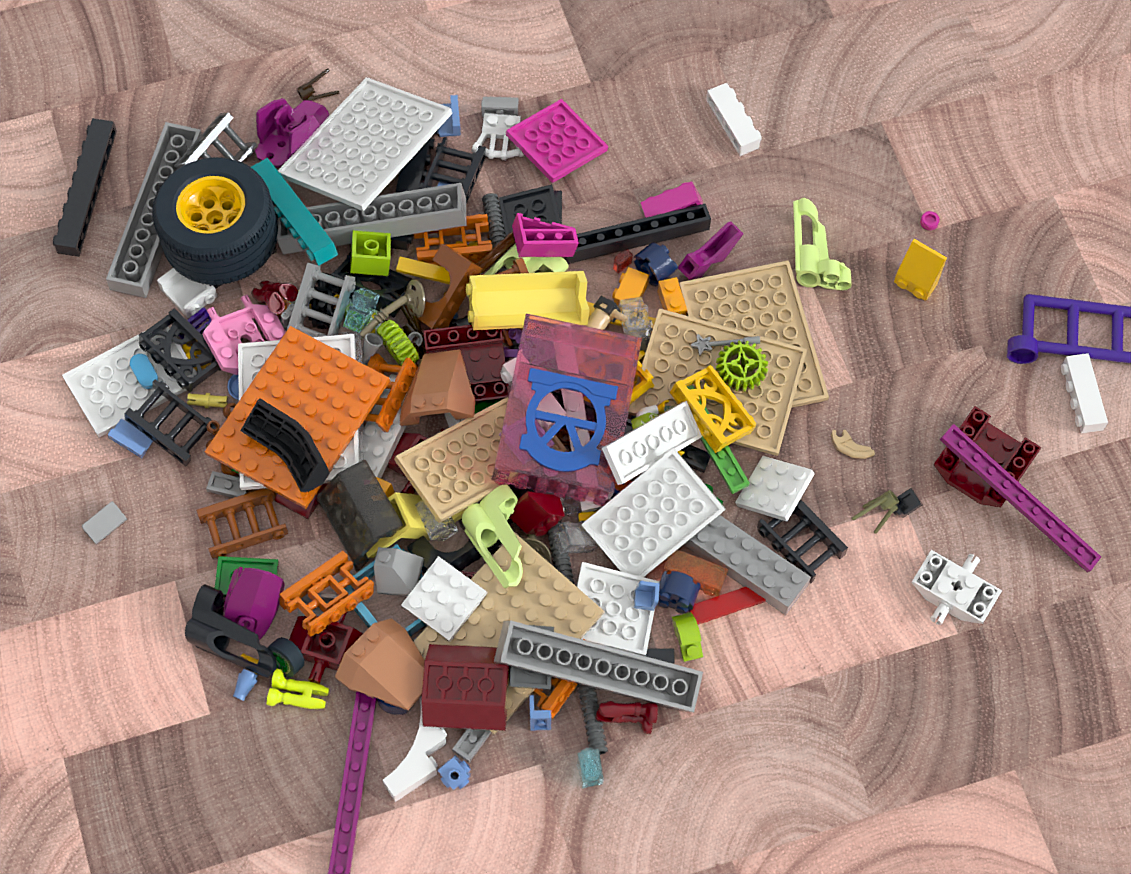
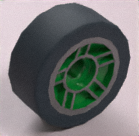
(287, 656)

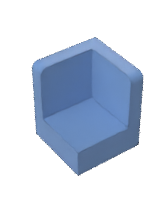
(646, 595)

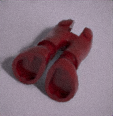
(272, 293)
(613, 712)

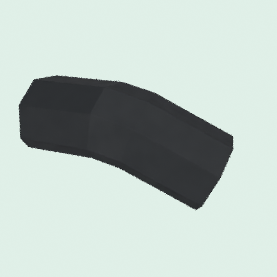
(289, 442)

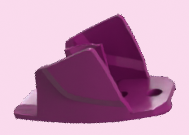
(286, 129)
(253, 599)

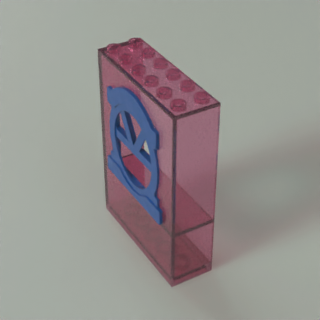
(575, 359)

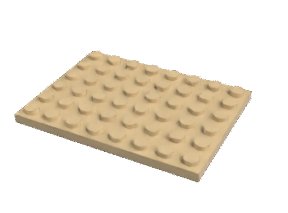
(764, 304)
(672, 359)
(539, 599)

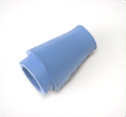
(245, 683)

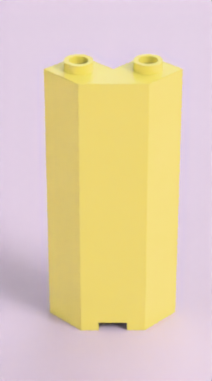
(506, 298)

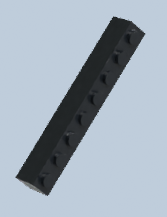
(410, 179)
(85, 187)
(641, 232)

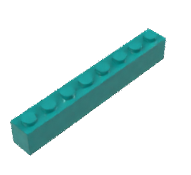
(296, 215)

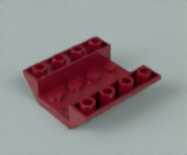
(481, 354)
(1001, 447)
(464, 688)

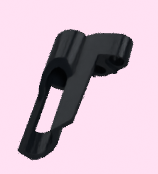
(213, 631)

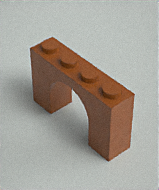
(460, 269)

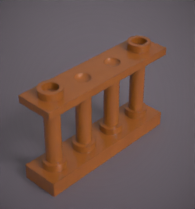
(229, 508)

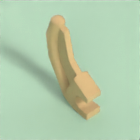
(849, 447)

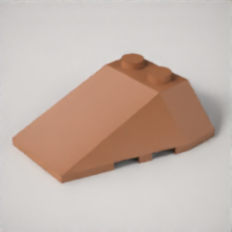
(439, 388)
(384, 665)

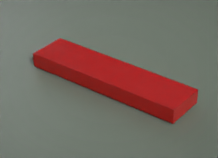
(725, 604)

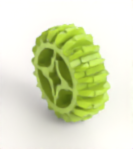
(397, 342)
(757, 362)

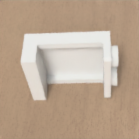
(186, 294)

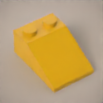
(920, 270)

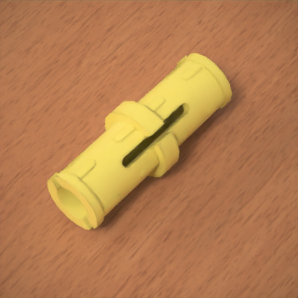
(207, 400)

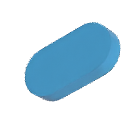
(143, 370)

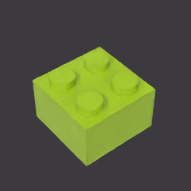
(370, 253)

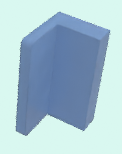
(451, 126)
(130, 438)
(540, 718)

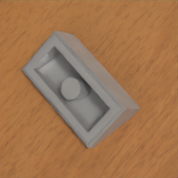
(104, 522)

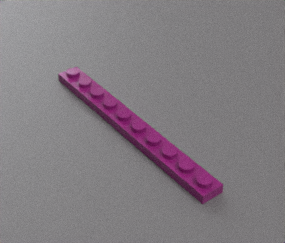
(1020, 498)
(352, 784)

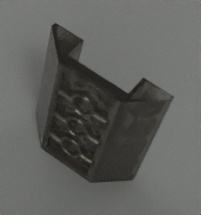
(358, 511)

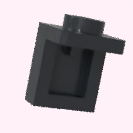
(907, 503)

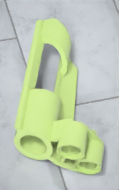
(813, 261)
(533, 264)
(487, 524)

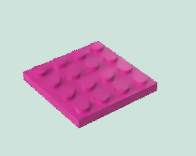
(556, 140)

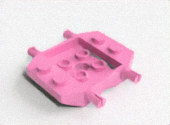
(225, 332)

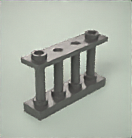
(210, 136)

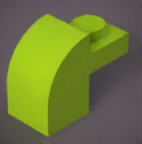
(689, 636)

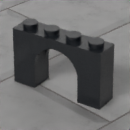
(458, 559)

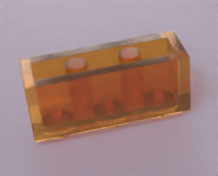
(706, 573)

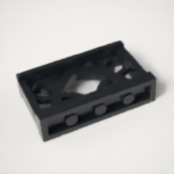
(390, 285)
(171, 364)

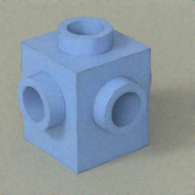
(458, 766)

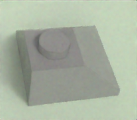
(396, 571)

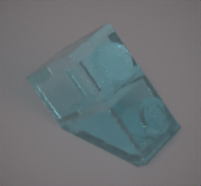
(360, 309)
(590, 767)

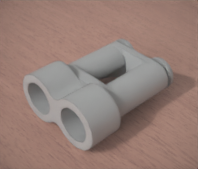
(286, 315)

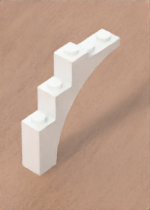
(417, 766)

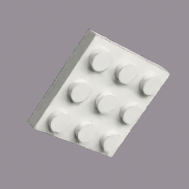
(775, 488)
(444, 599)

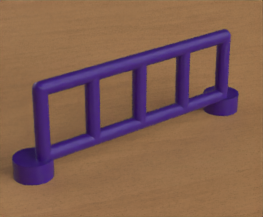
(1025, 348)

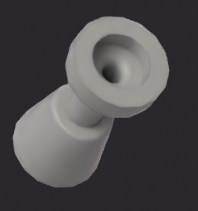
(371, 345)

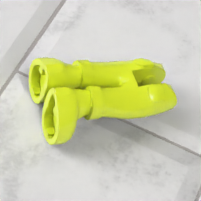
(305, 687)

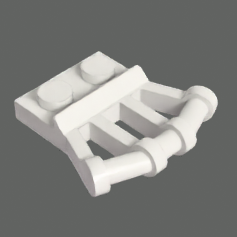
(495, 127)

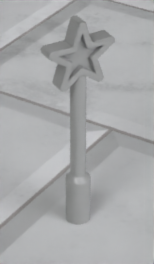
(705, 344)

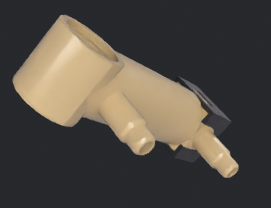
(604, 313)

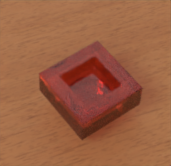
(622, 261)

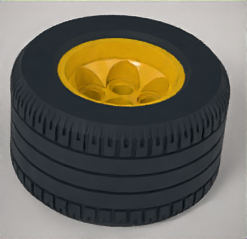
(223, 242)

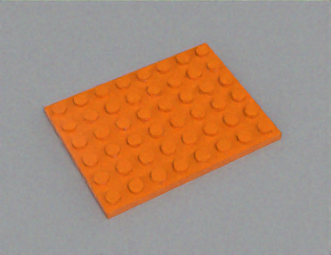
(317, 389)

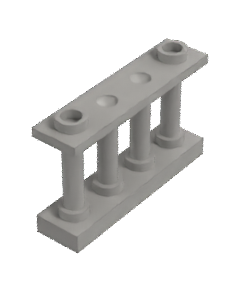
(307, 292)

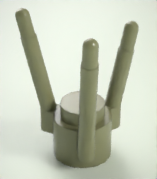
(887, 501)

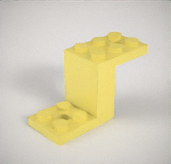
(412, 524)

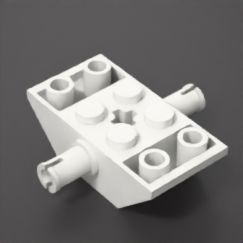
(973, 595)

